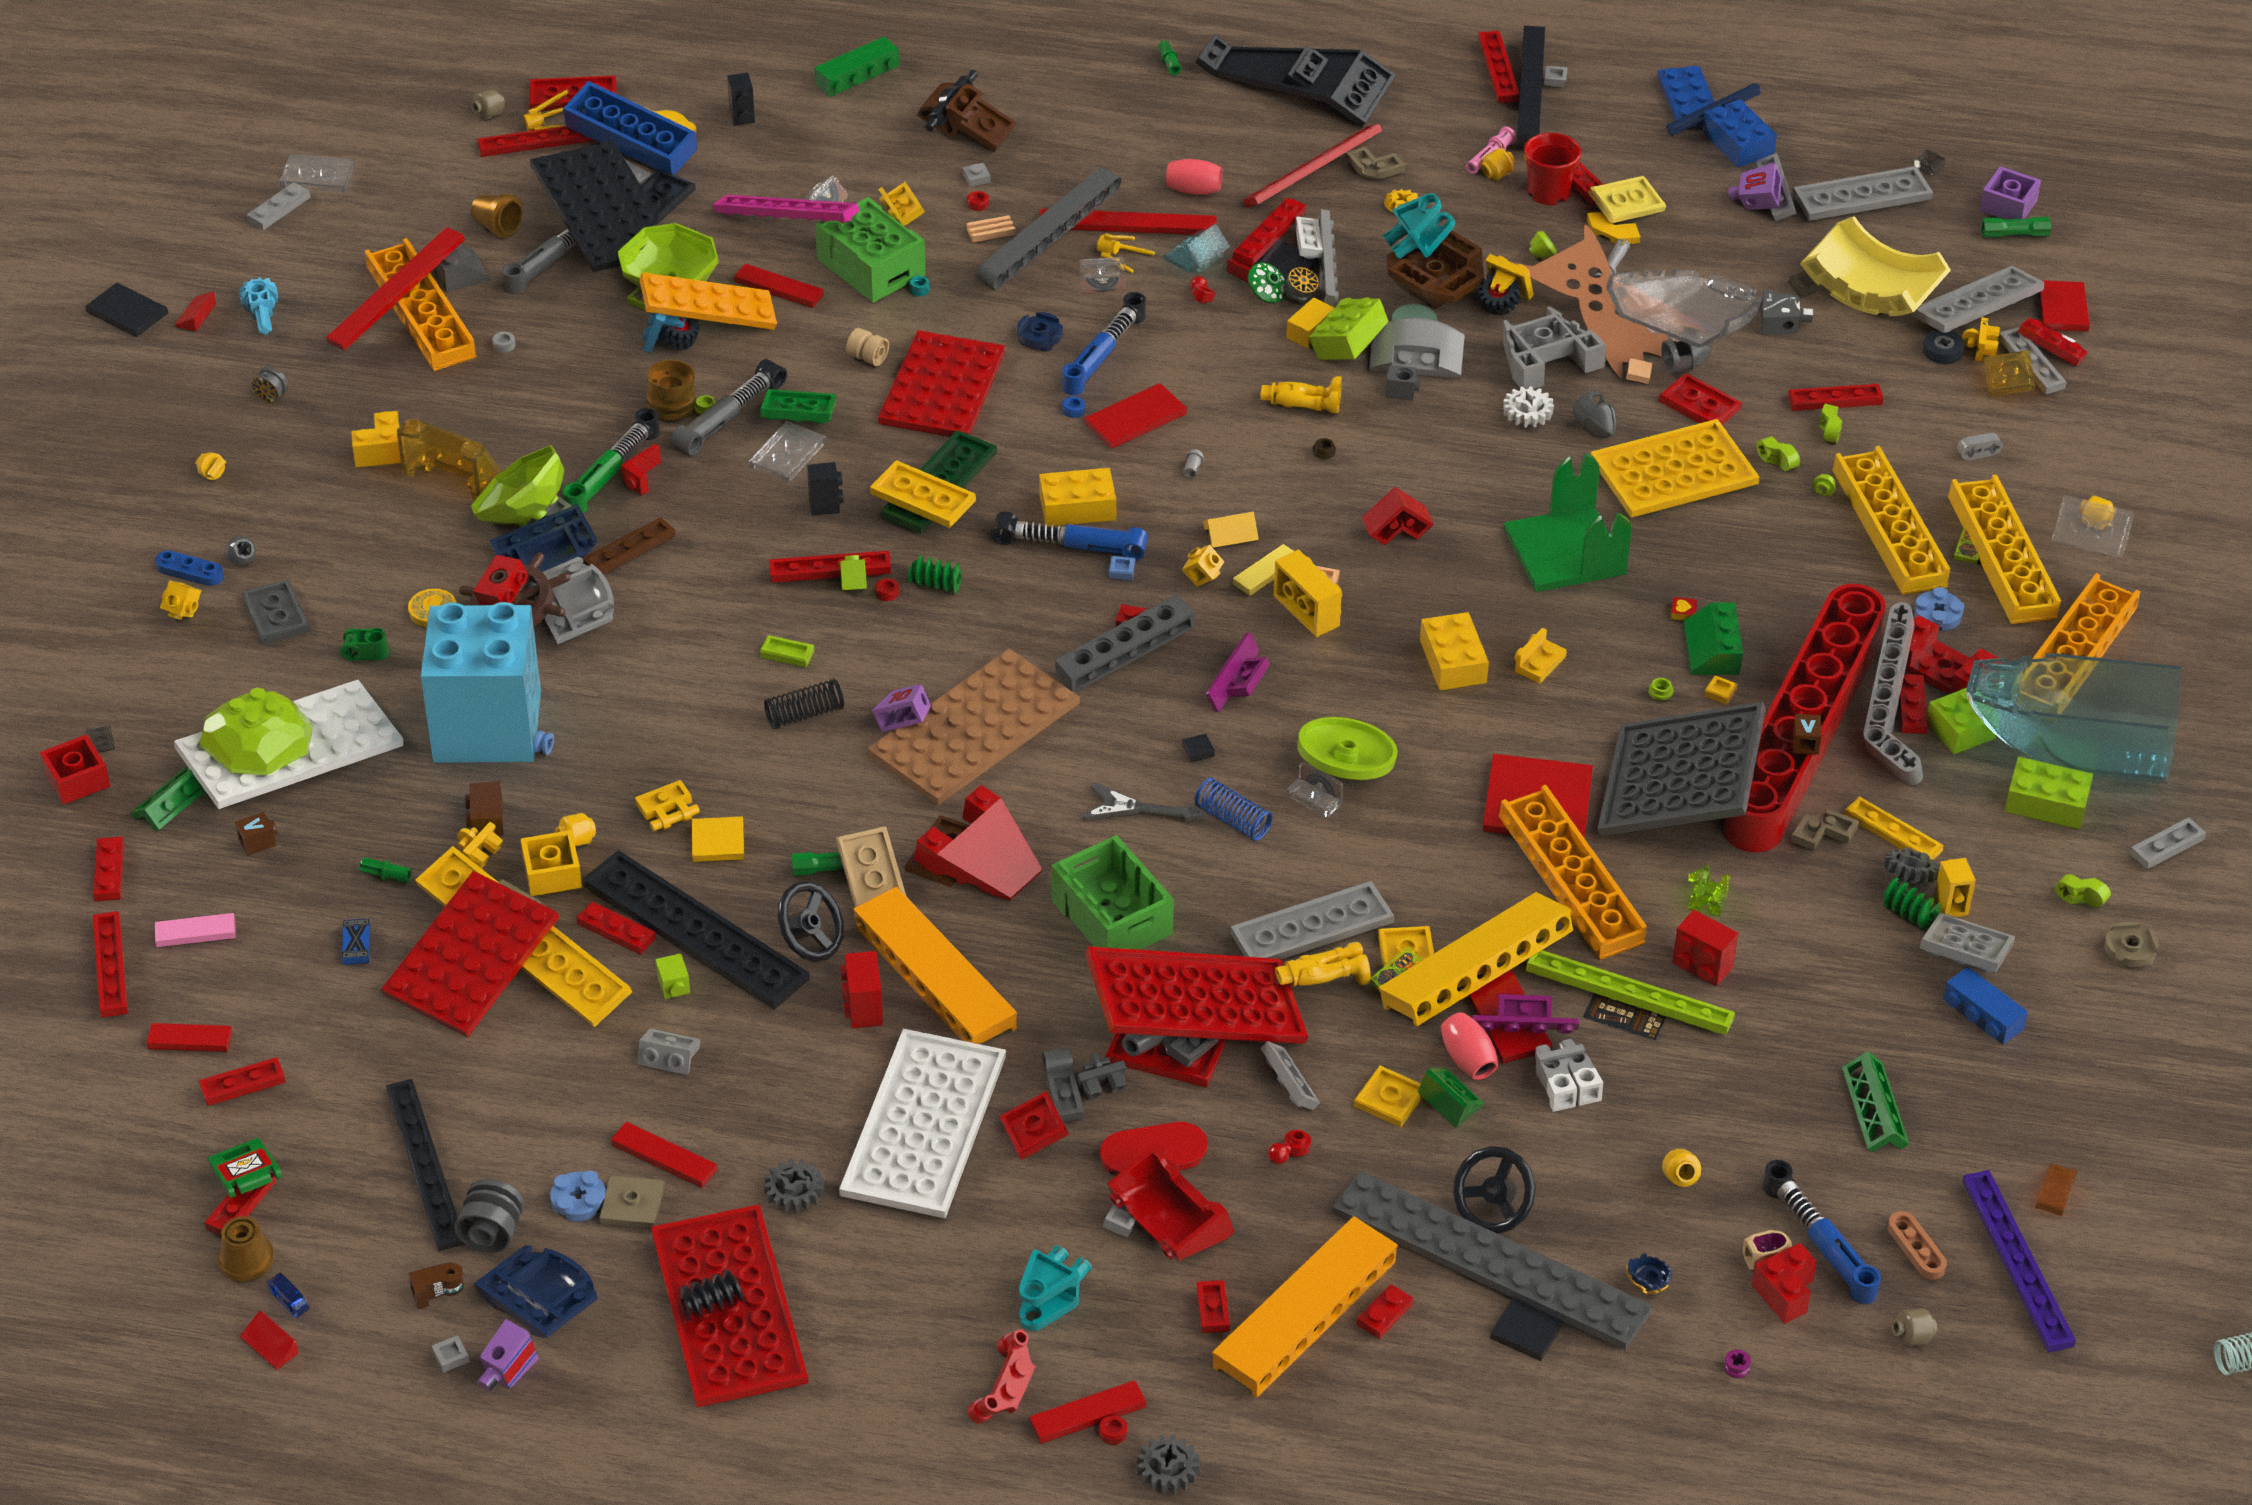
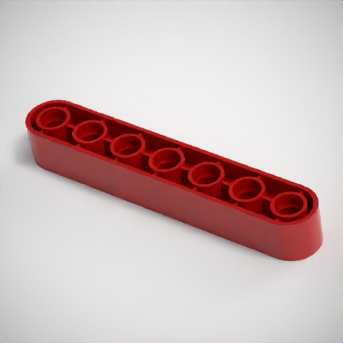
(1817, 684)

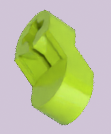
(1830, 423)
(1778, 453)
(2082, 890)

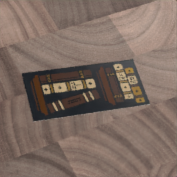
(1624, 1016)

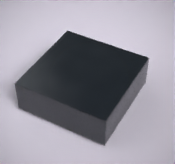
(1198, 747)

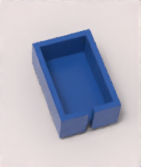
(1739, 133)

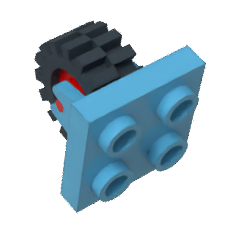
(672, 330)

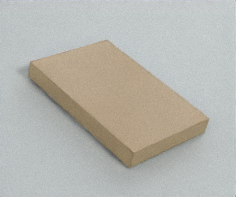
(869, 864)

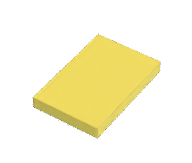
(1627, 199)

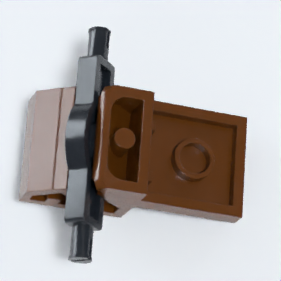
(960, 107)

